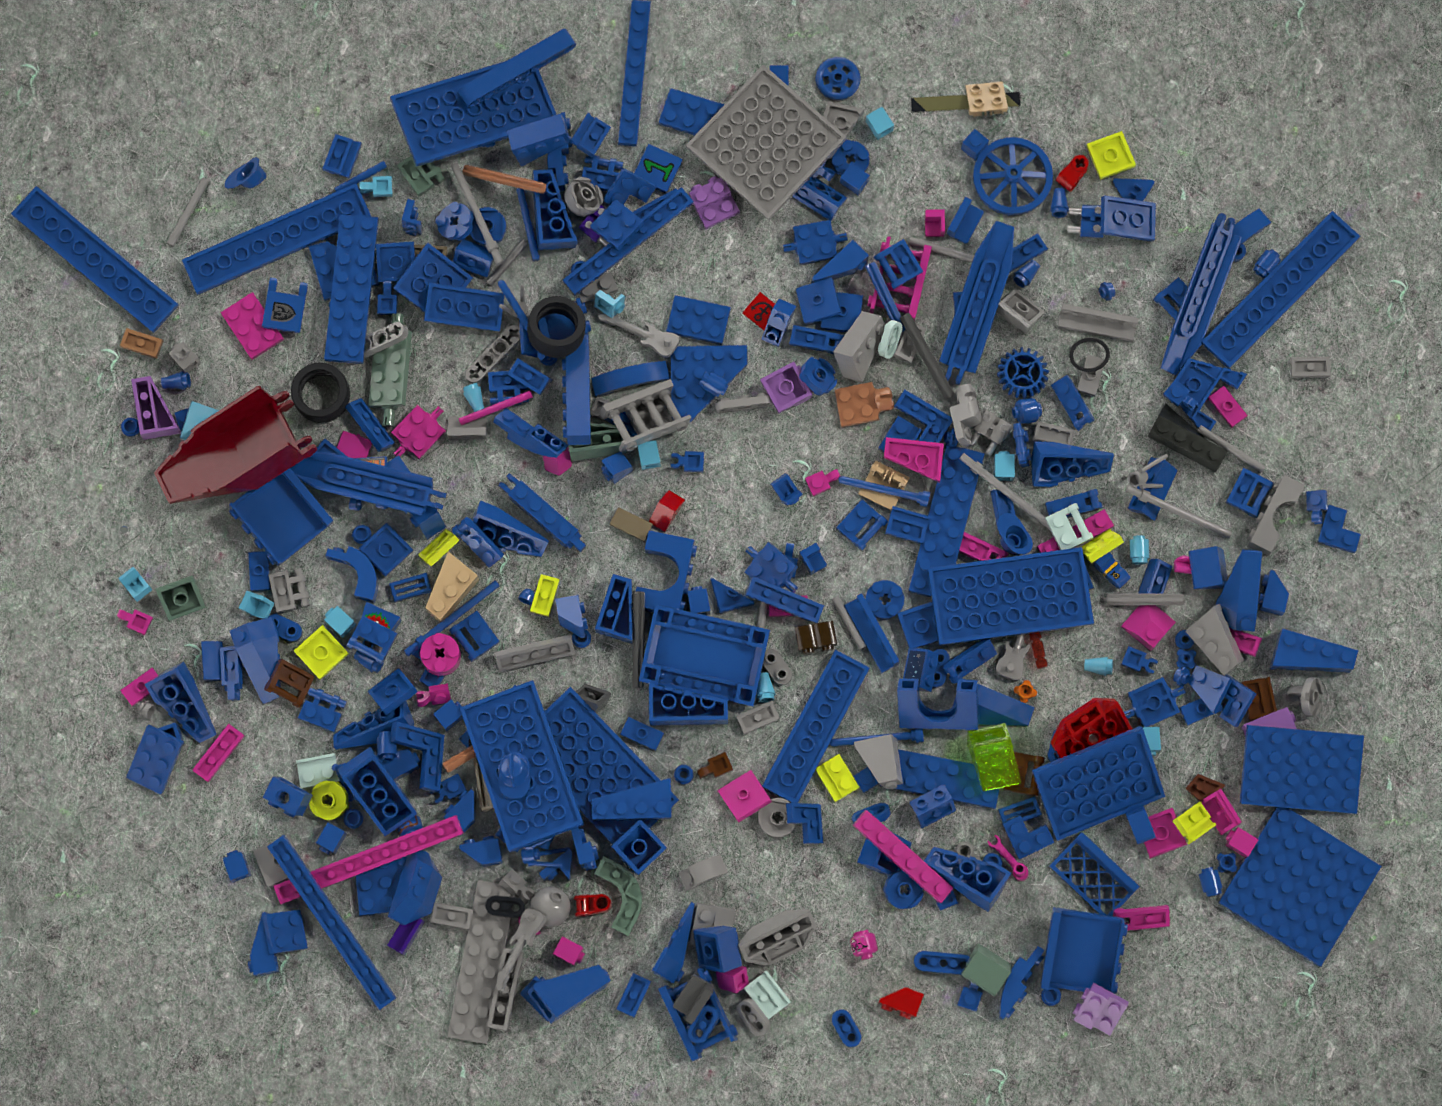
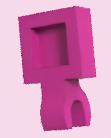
(819, 482)
(137, 621)
(437, 695)

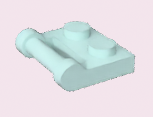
(1063, 531)

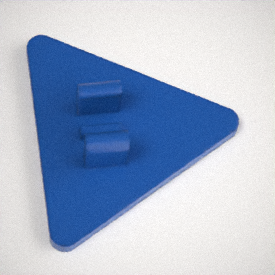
(1133, 188)

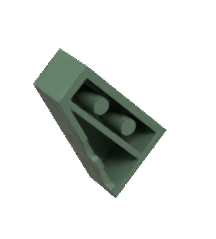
(604, 442)

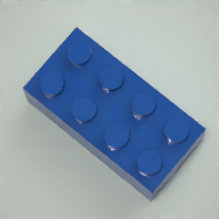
(377, 791)

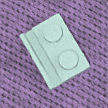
(316, 769)
(767, 994)

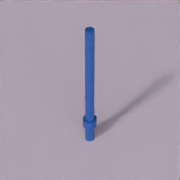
(453, 617)

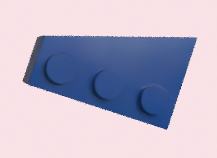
(538, 138)

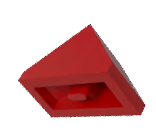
(666, 510)

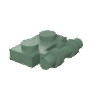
(417, 177)

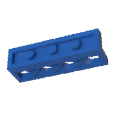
(820, 199)
(872, 634)

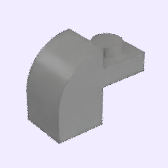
(703, 872)

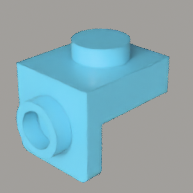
(135, 584)

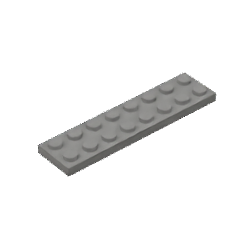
(479, 967)

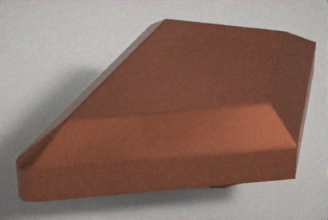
(1203, 786)

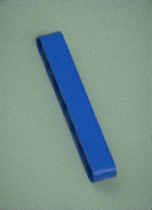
(517, 68)

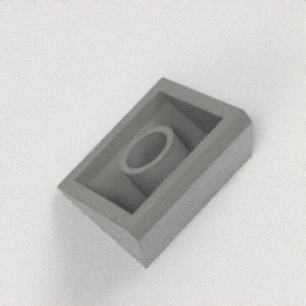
(1019, 311)

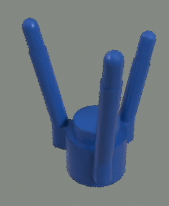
(531, 854)

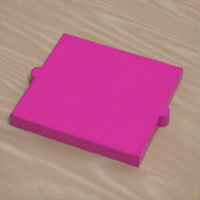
(354, 445)

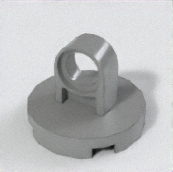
(1308, 696)

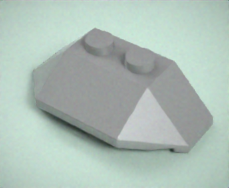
(778, 937)

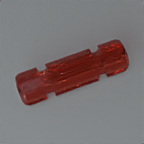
(1038, 650)

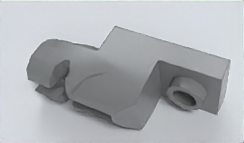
(965, 413)

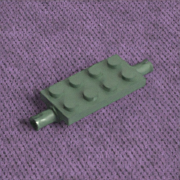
(390, 376)

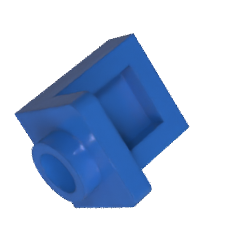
(786, 490)

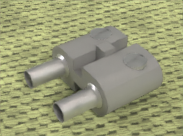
(992, 428)

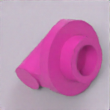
(1182, 565)

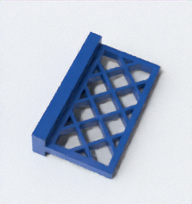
(1102, 860)

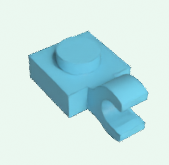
(380, 186)

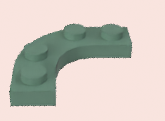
(629, 890)

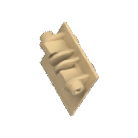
(986, 98)
(884, 476)

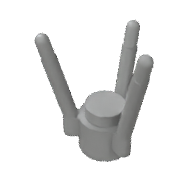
(522, 304)
(1140, 477)

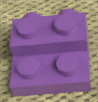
(713, 202)
(786, 387)
(1100, 1009)

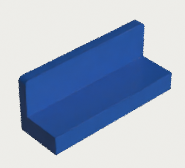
(1161, 473)

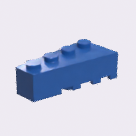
(551, 219)
(431, 521)

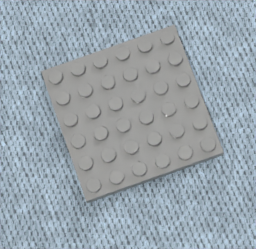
(766, 142)

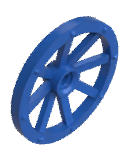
(1010, 179)

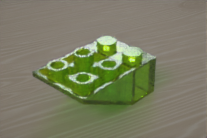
(993, 757)

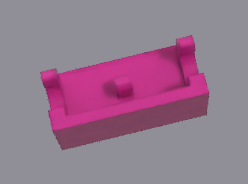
(1221, 812)

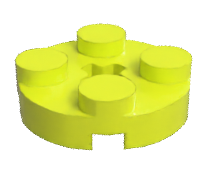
(339, 803)

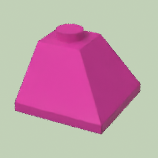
(1148, 625)

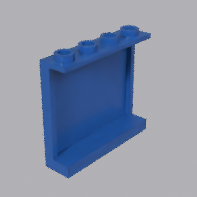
(281, 516)
(1083, 950)

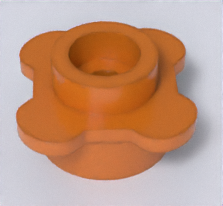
(1031, 692)

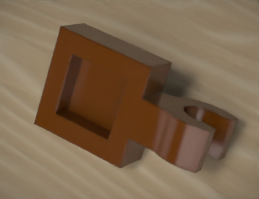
(717, 765)

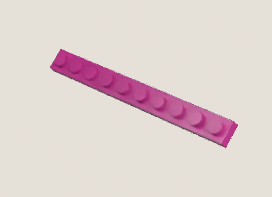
(376, 856)

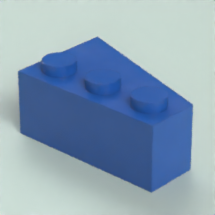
(617, 610)

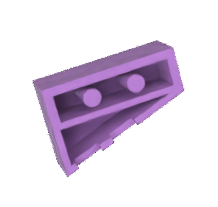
(151, 410)

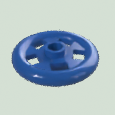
(853, 75)

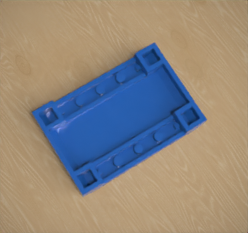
(704, 655)

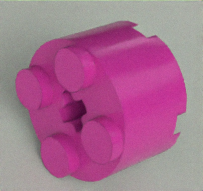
(440, 643)

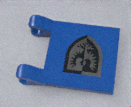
(284, 310)

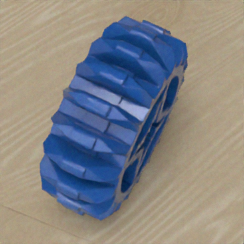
(1017, 367)

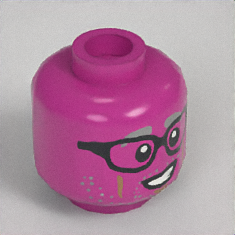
(863, 944)

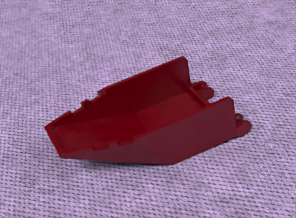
(234, 450)

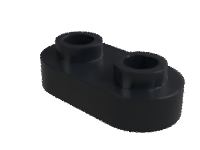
(505, 907)

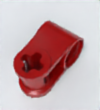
(1071, 175)
(590, 905)

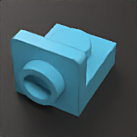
(608, 305)

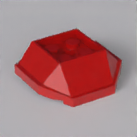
(1097, 717)

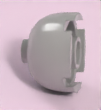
(583, 197)
(552, 904)

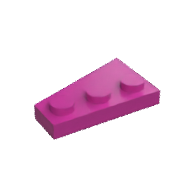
(916, 455)

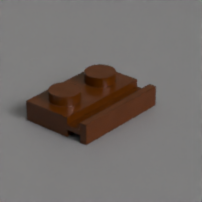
(1264, 700)

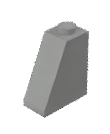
(882, 759)

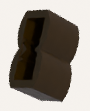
(816, 637)

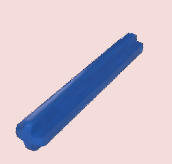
(883, 293)

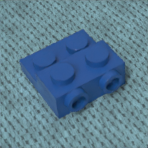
(586, 852)

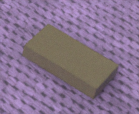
(631, 524)

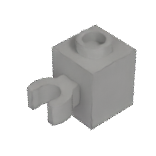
(184, 357)

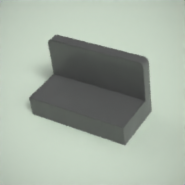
(693, 997)

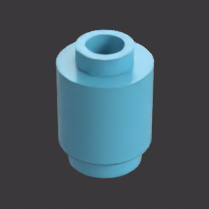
(1139, 549)

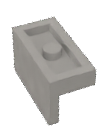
(473, 430)

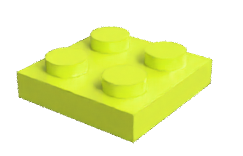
(1111, 155)
(321, 652)

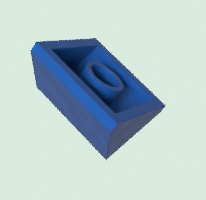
(1208, 568)

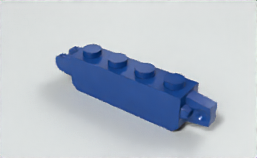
(543, 514)

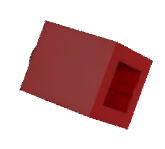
(904, 1001)

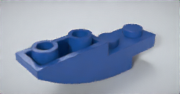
(557, 159)
(528, 437)
(1013, 988)

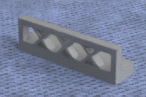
(1097, 322)

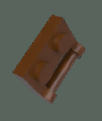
(293, 677)
(1022, 763)

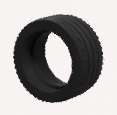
(560, 306)
(312, 371)

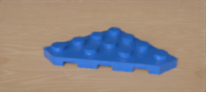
(690, 364)

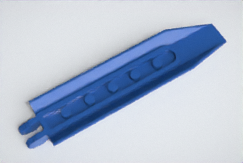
(1202, 294)
(979, 301)
(368, 482)

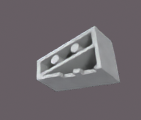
(859, 346)

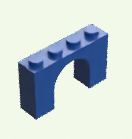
(680, 551)
(917, 715)

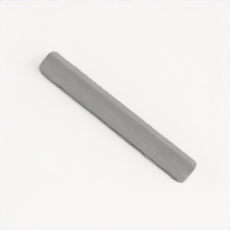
(1144, 599)

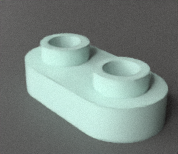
(890, 339)

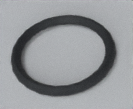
(1089, 340)

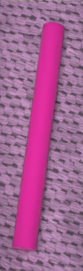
(496, 407)

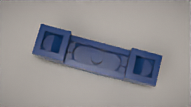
(1251, 225)
(629, 377)

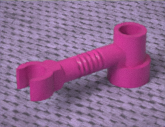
(1019, 876)

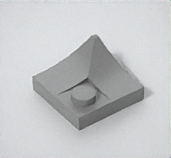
(711, 916)

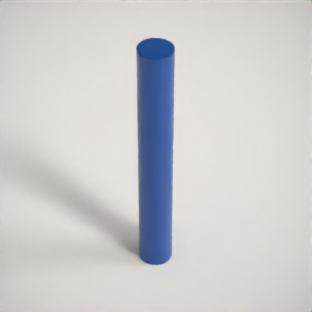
(362, 176)

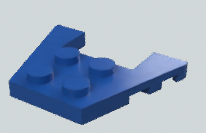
(1201, 380)

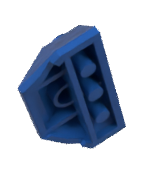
(415, 889)

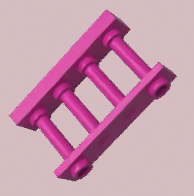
(913, 291)

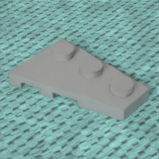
(842, 117)

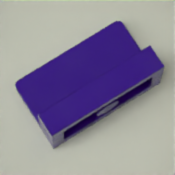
(405, 936)

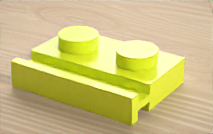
(1101, 545)
(438, 547)
(837, 778)
(1194, 822)

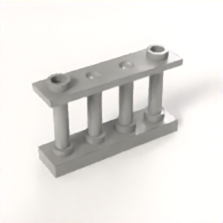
(645, 397)

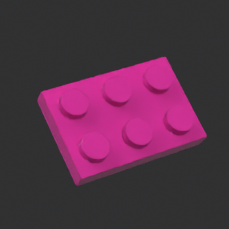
(246, 321)

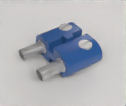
(1090, 221)

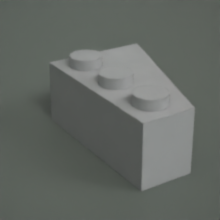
(1216, 641)

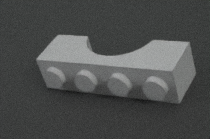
(1265, 536)

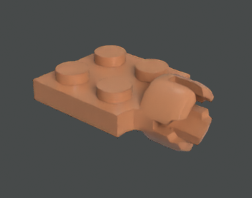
(862, 403)

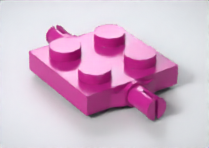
(418, 432)

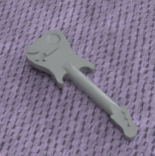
(661, 342)
(1011, 663)
(530, 924)

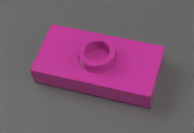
(1227, 406)
(1246, 642)
(136, 690)

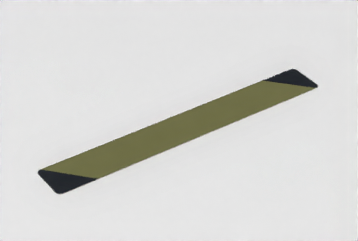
(954, 102)

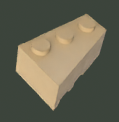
(450, 587)

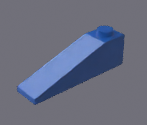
(999, 709)

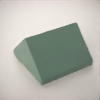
(180, 597)
(986, 969)

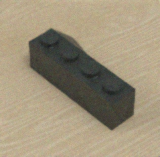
(1181, 437)

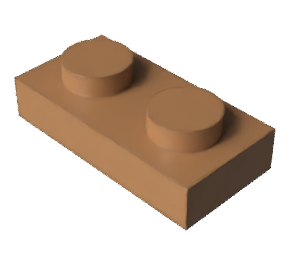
(141, 343)

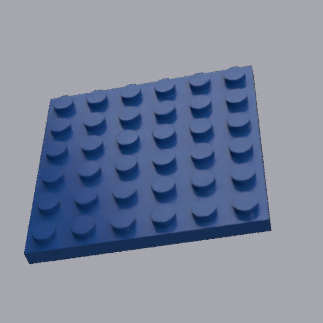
(1300, 885)

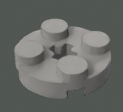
(768, 824)

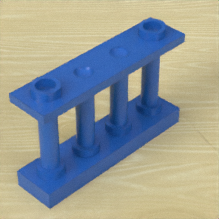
(695, 1049)

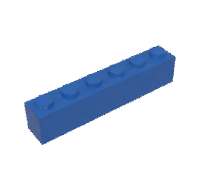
(577, 395)

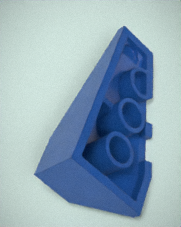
(1063, 462)
(507, 531)
(1241, 592)
(258, 651)
(181, 699)
(368, 729)
(973, 878)
(672, 958)

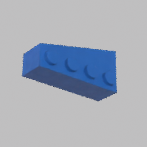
(1308, 653)
(680, 707)
(642, 802)

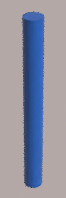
(528, 224)

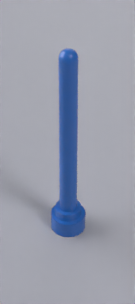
(518, 310)
(921, 497)
(915, 734)

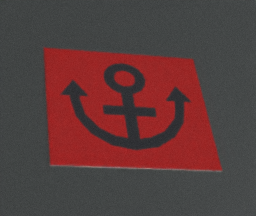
(759, 310)

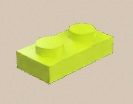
(544, 595)

